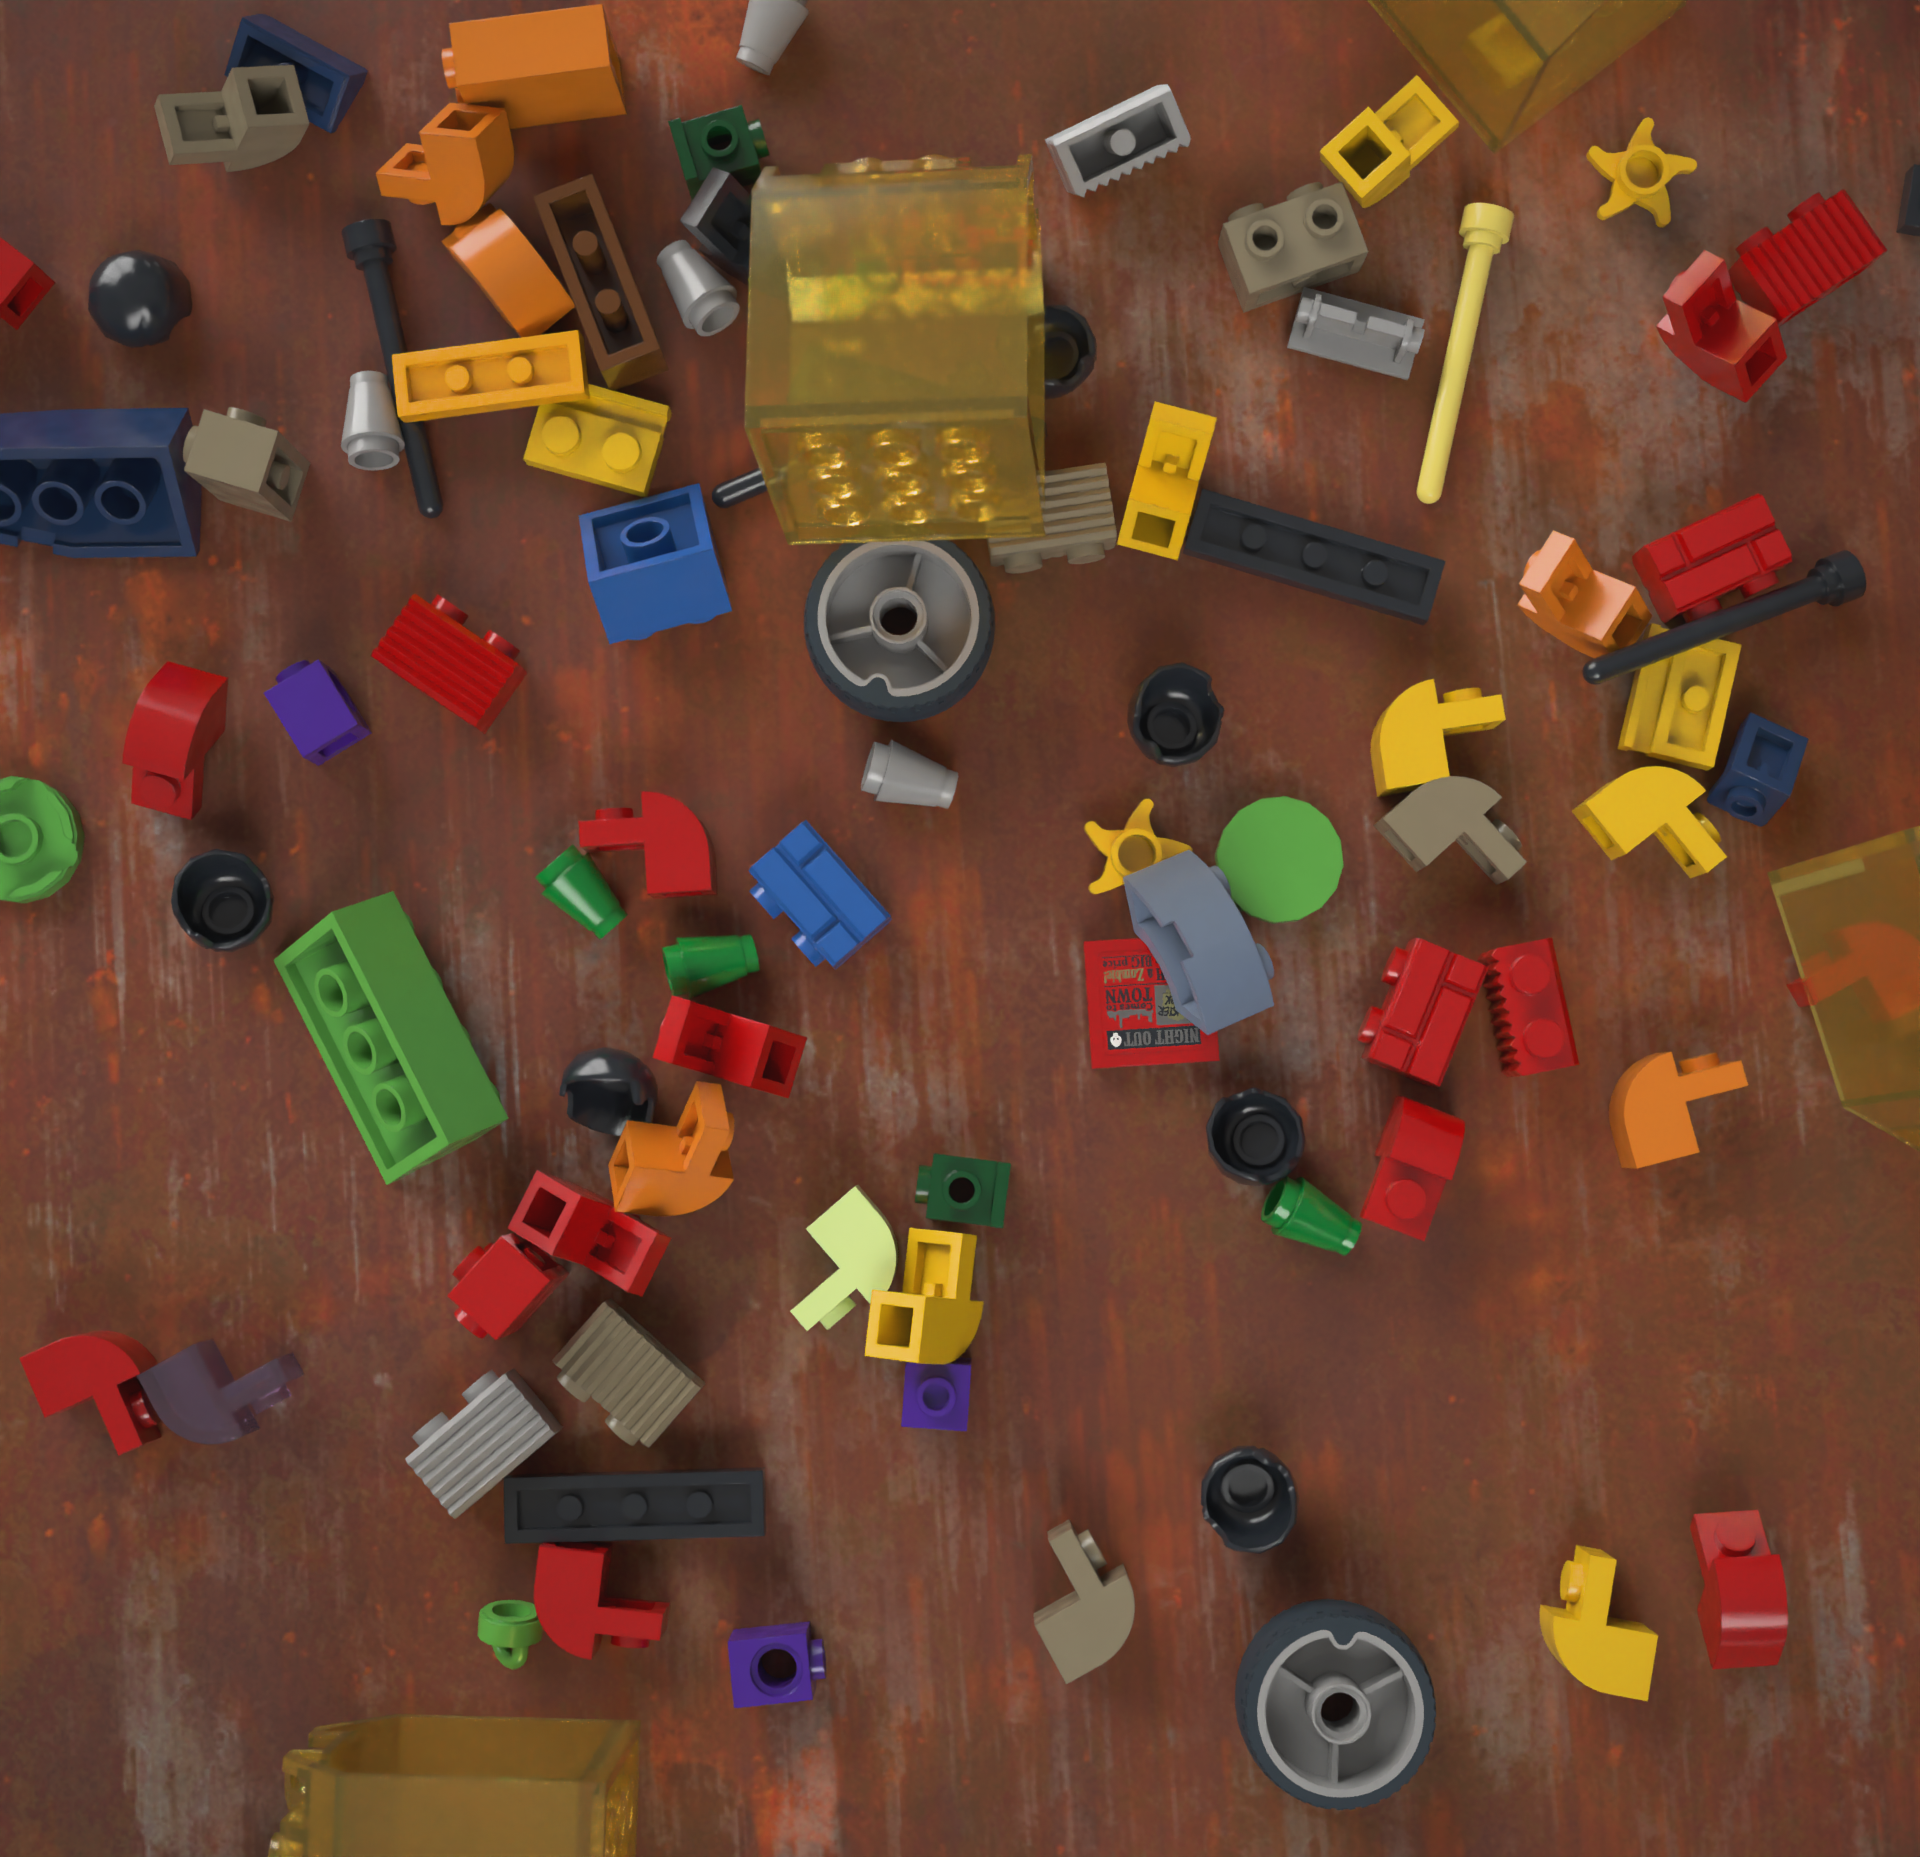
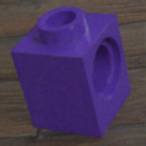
(316, 711)
(937, 1395)
(750, 1680)

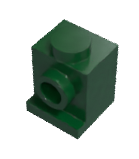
(739, 158)
(990, 1185)

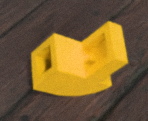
(1383, 146)
(1166, 480)
(1410, 733)
(1649, 803)
(934, 1312)
(1597, 1649)

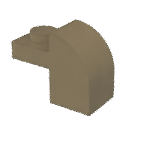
(244, 125)
(1450, 812)
(1093, 1619)

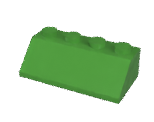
(389, 1036)

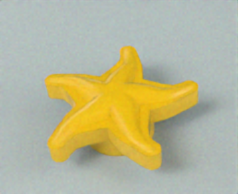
(1639, 175)
(1130, 848)

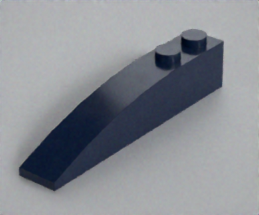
(99, 482)

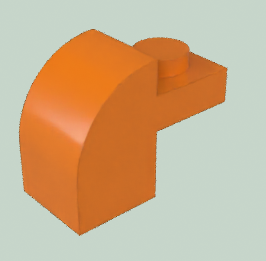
(459, 164)
(509, 271)
(1579, 603)
(1651, 1110)
(675, 1167)

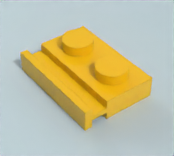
(600, 439)
(1681, 703)

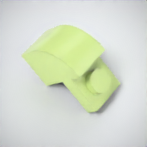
(863, 1249)

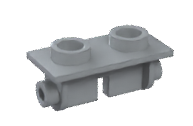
(1356, 333)

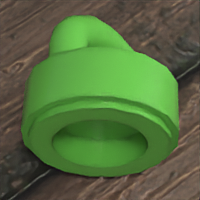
(507, 1626)

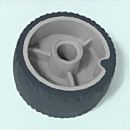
(909, 673)
(1326, 1651)

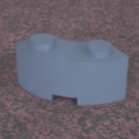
(1199, 941)

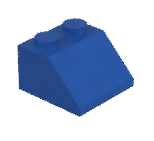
(653, 564)

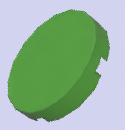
(37, 840)
(1280, 859)

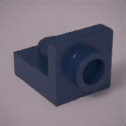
(1759, 771)

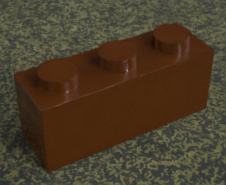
(600, 283)

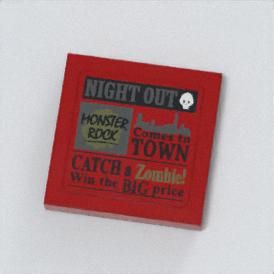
(1134, 1012)

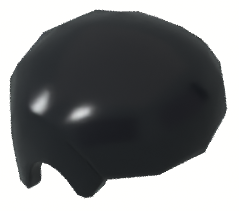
(138, 298)
(1068, 350)
(1175, 715)
(222, 900)
(608, 1089)
(1255, 1137)
(1250, 1499)

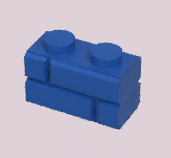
(818, 895)

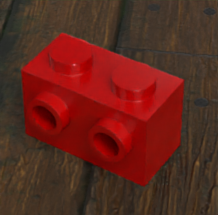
(503, 1285)

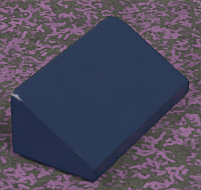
(324, 77)

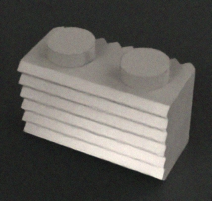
(1118, 140)
(483, 1441)

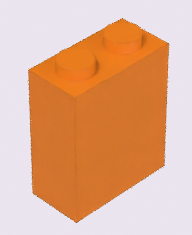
(538, 66)

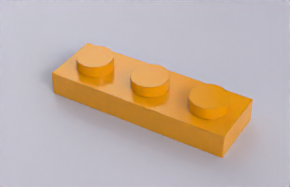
(490, 376)

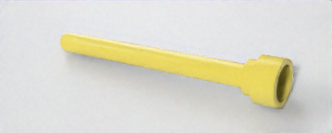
(1484, 231)

